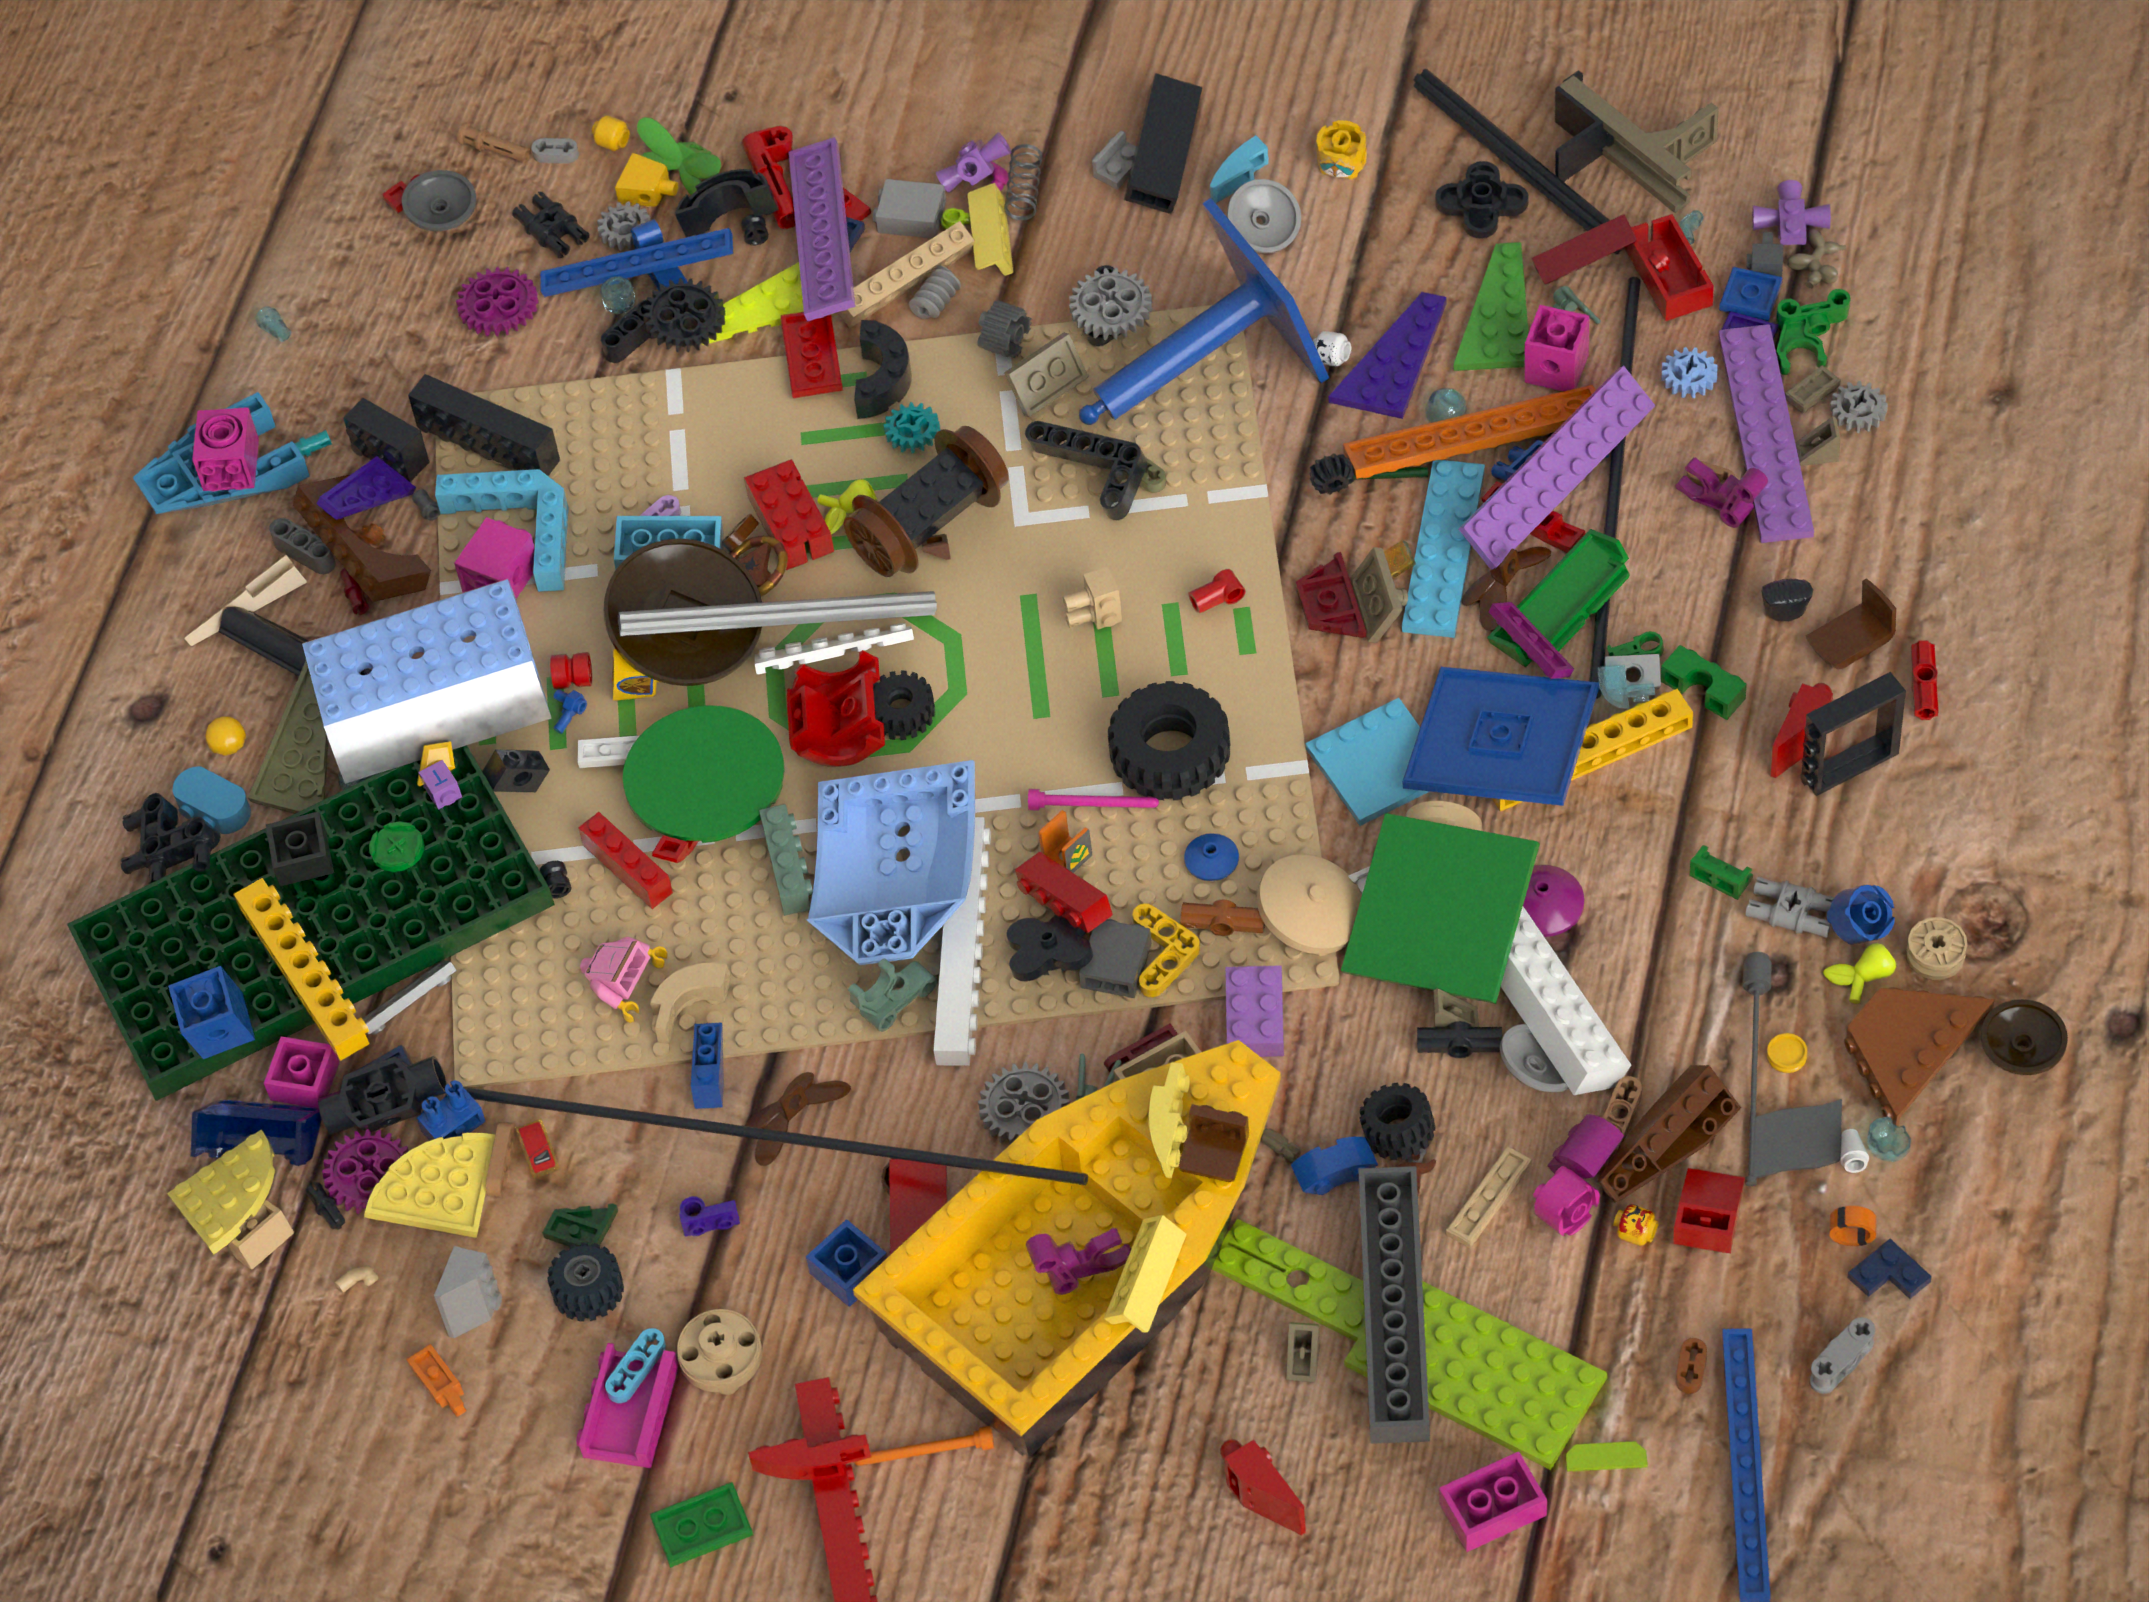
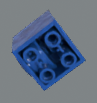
(211, 1012)

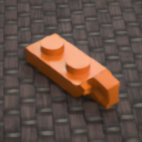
(437, 1379)

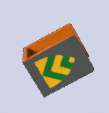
(1055, 839)

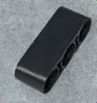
(625, 335)

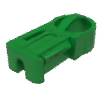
(1634, 647)

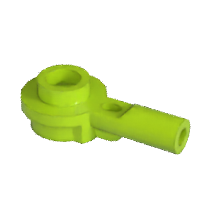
(952, 216)

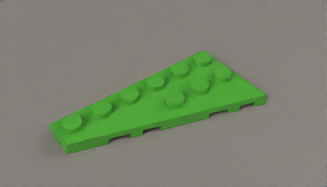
(1499, 316)

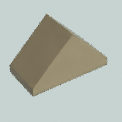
(1820, 444)
(1452, 1009)
(1303, 1352)

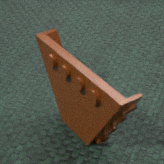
(1907, 1039)

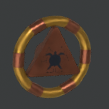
(757, 561)

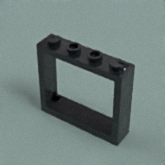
(1881, 693)

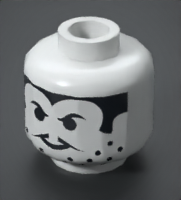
(1332, 348)

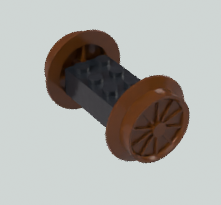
(961, 474)

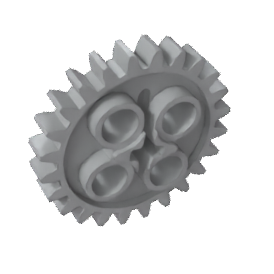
(1110, 303)
(1021, 1103)

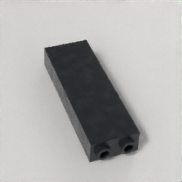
(1163, 143)

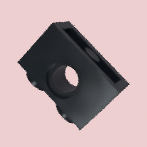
(515, 770)

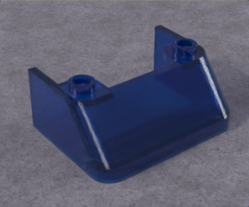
(228, 1123)

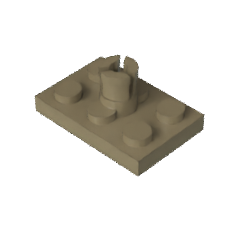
(1046, 374)
(1376, 594)

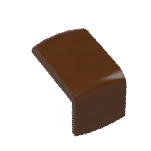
(1856, 630)

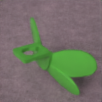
(691, 163)

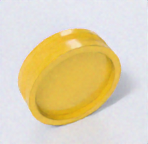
(1787, 1053)

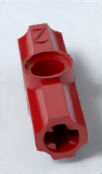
(1924, 680)

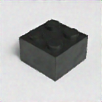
(299, 848)

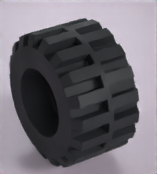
(1400, 1138)

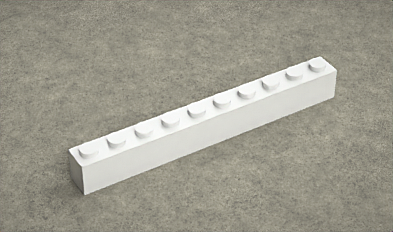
(959, 964)

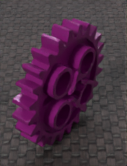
(497, 301)
(351, 1187)

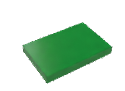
(701, 1524)

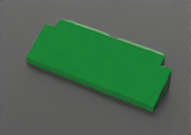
(1569, 593)

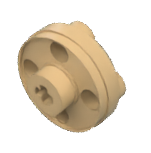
(1445, 813)
(718, 1343)

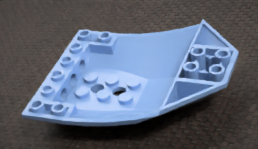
(860, 890)

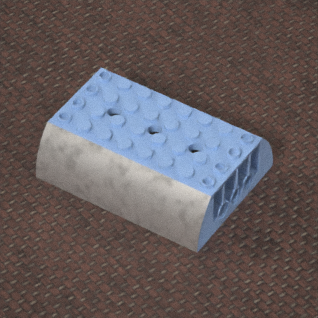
(446, 695)

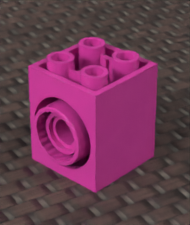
(1556, 348)
(225, 449)
(496, 555)

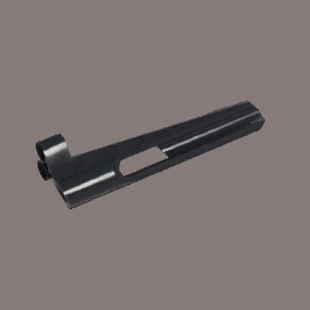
(266, 638)

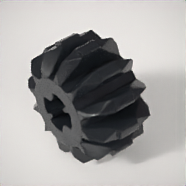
(1331, 474)

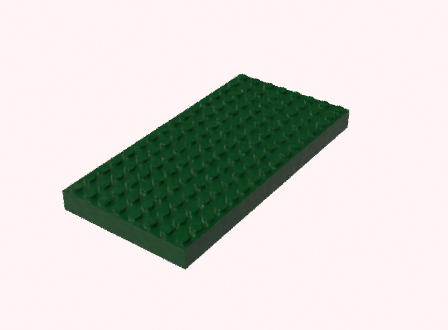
(361, 919)

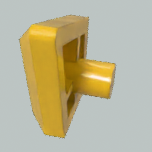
(434, 753)

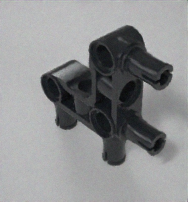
(163, 843)

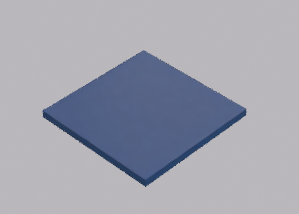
(1501, 736)

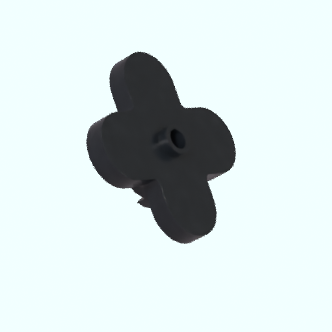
(1481, 199)
(1046, 947)

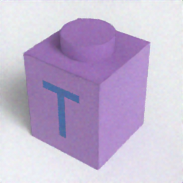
(440, 784)

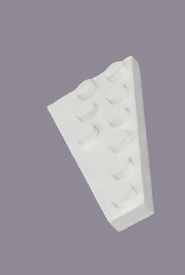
(823, 649)

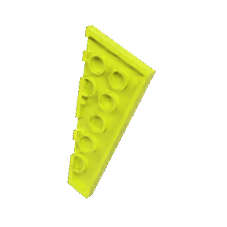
(763, 304)

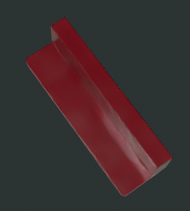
(1584, 249)

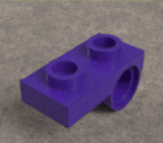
(709, 1218)

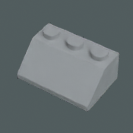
(467, 1292)

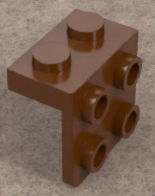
(1214, 1143)

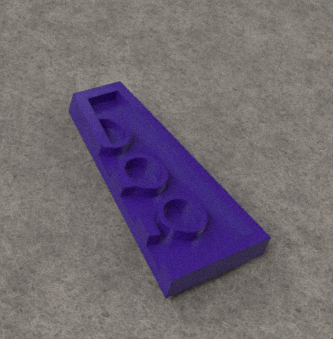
(364, 489)

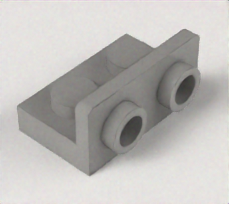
(1114, 161)

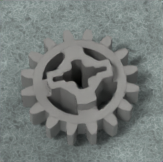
(621, 221)
(1858, 406)

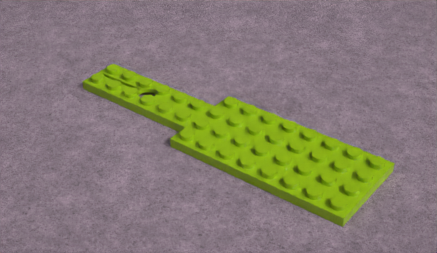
(1476, 1364)

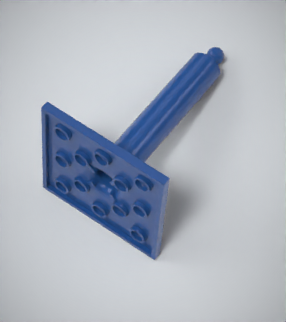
(1257, 297)

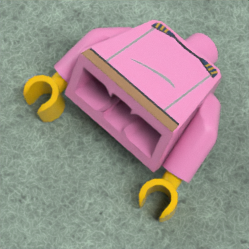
(617, 969)

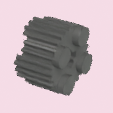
(1003, 329)

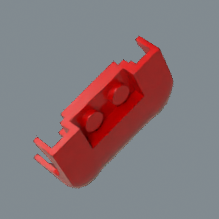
(835, 714)

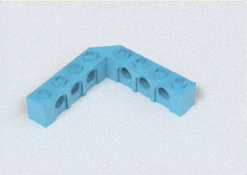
(516, 490)

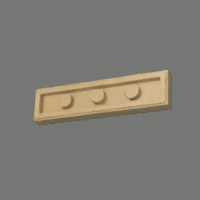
(1488, 1197)

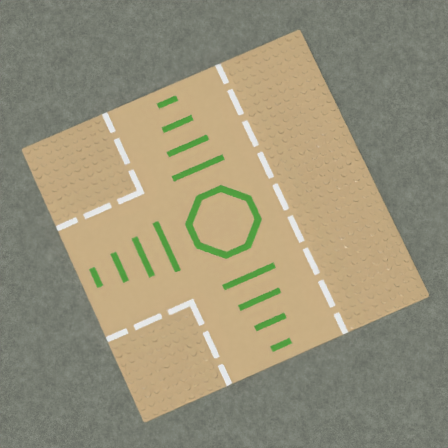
(1002, 673)

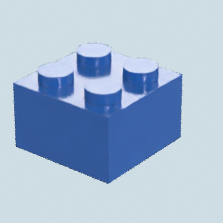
(844, 1260)

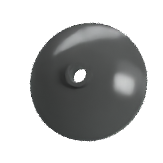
(439, 200)

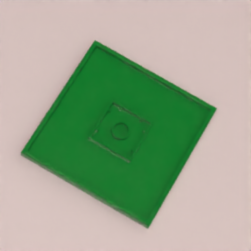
(1440, 907)

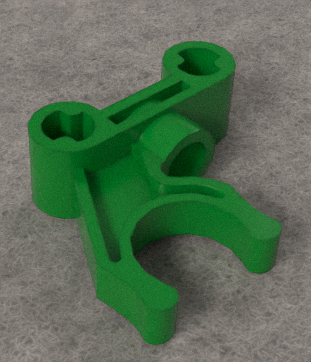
(1804, 323)

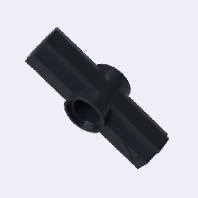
(1458, 1039)

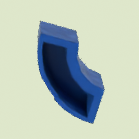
(1327, 1168)

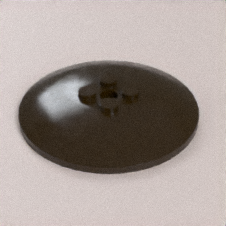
(681, 576)

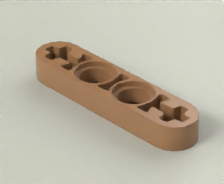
(1617, 1102)

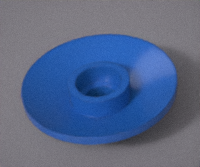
(1211, 865)

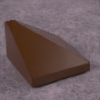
(937, 546)

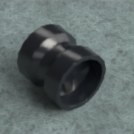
(555, 877)

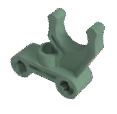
(882, 1002)

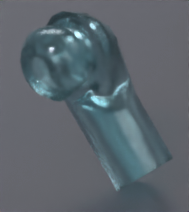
(1690, 224)

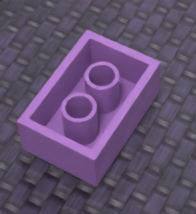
(1255, 1008)

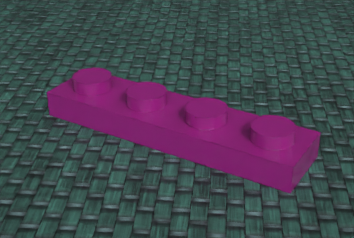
(1531, 640)

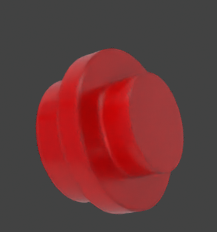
(1659, 261)

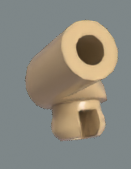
(354, 1275)

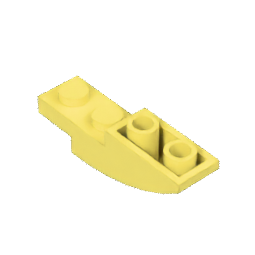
(1165, 1118)

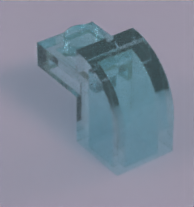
(1614, 686)

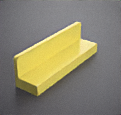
(990, 229)
(1146, 1273)

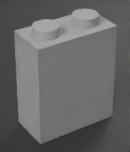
(910, 208)

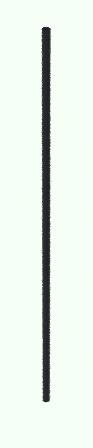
(781, 1136)

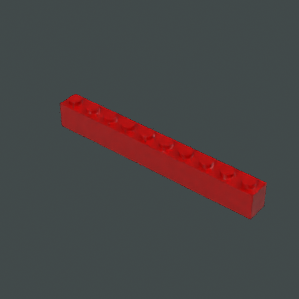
(835, 1498)

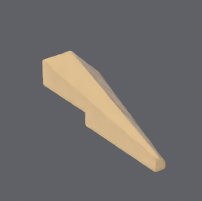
(268, 586)

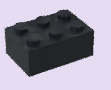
(383, 435)

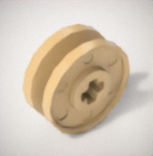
(1936, 948)

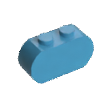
(212, 798)

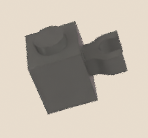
(1766, 257)

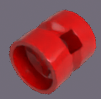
(568, 671)

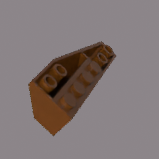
(1670, 1131)

